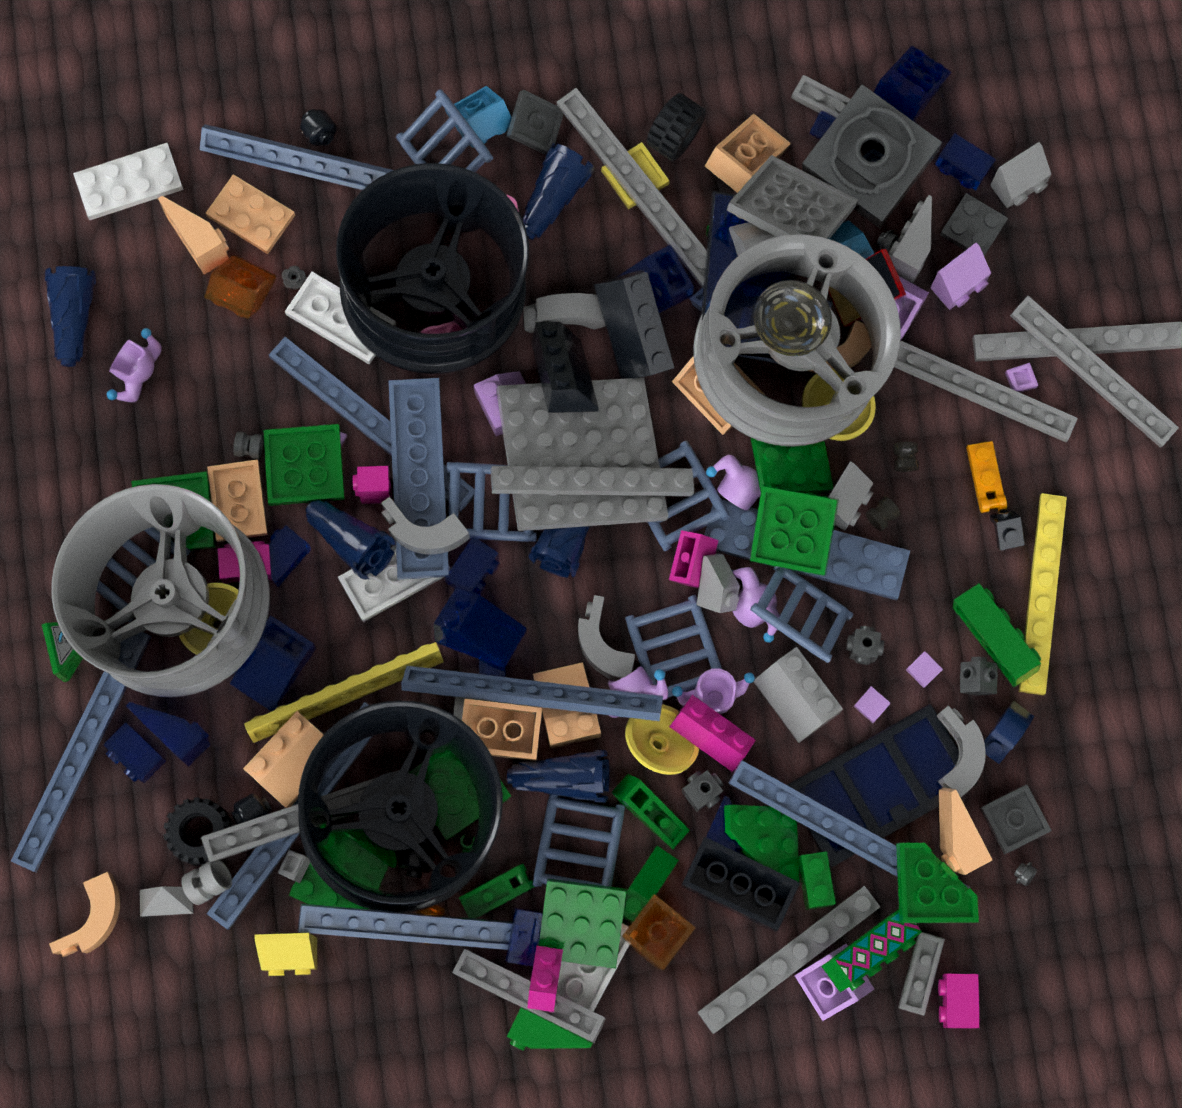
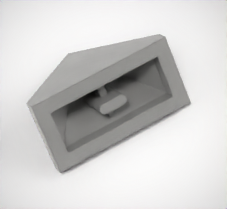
(164, 901)

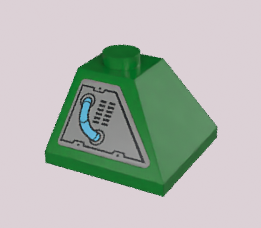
(61, 654)

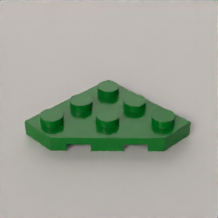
(199, 484)
(765, 836)
(931, 889)

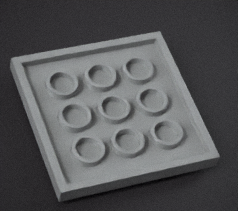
(791, 202)

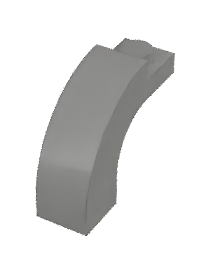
(565, 308)
(424, 540)
(599, 655)
(971, 752)

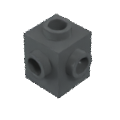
(858, 651)
(978, 677)
(698, 798)

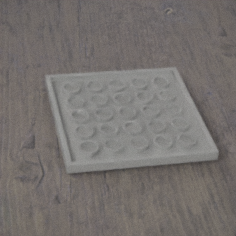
(612, 437)

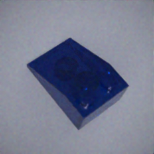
(477, 628)
(182, 738)

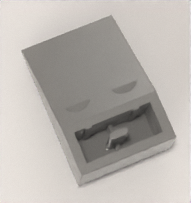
(914, 243)

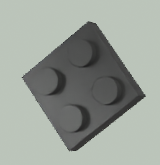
(535, 122)
(973, 224)
(1015, 819)

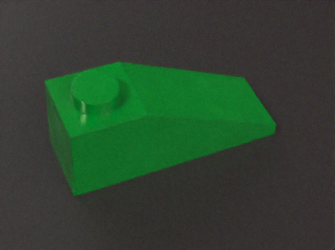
(650, 810)
(648, 882)
(539, 1033)

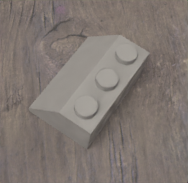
(798, 695)

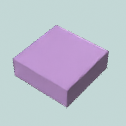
(1021, 378)
(924, 669)
(872, 704)

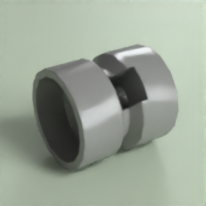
(206, 882)

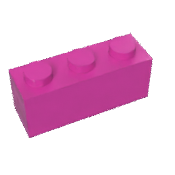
(712, 733)

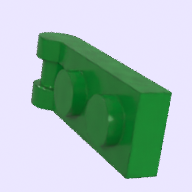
(496, 892)

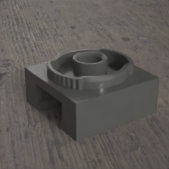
(880, 183)

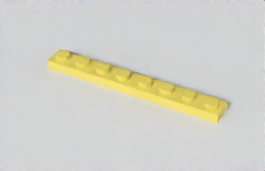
(1044, 587)
(343, 692)

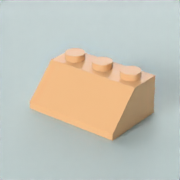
(689, 385)
(283, 759)

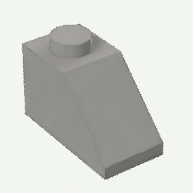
(717, 585)

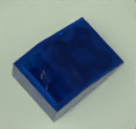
(912, 82)
(666, 276)
(273, 664)

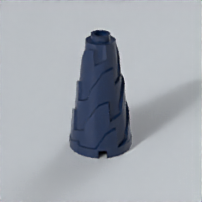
(555, 188)
(69, 304)
(357, 544)
(560, 550)
(574, 776)

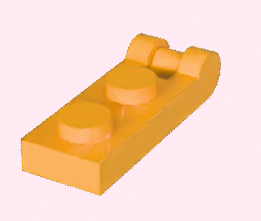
(986, 476)

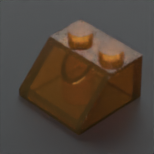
(239, 286)
(658, 932)

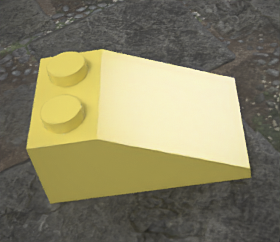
(287, 952)

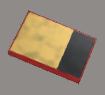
(883, 264)

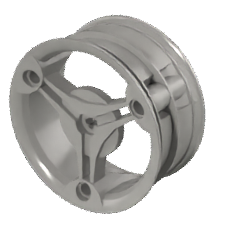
(762, 416)
(95, 541)

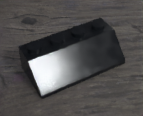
(634, 325)
(563, 369)
(740, 884)

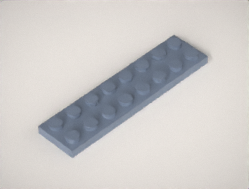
(418, 468)
(852, 559)

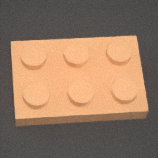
(250, 214)
(239, 495)

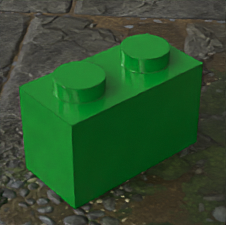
(816, 880)

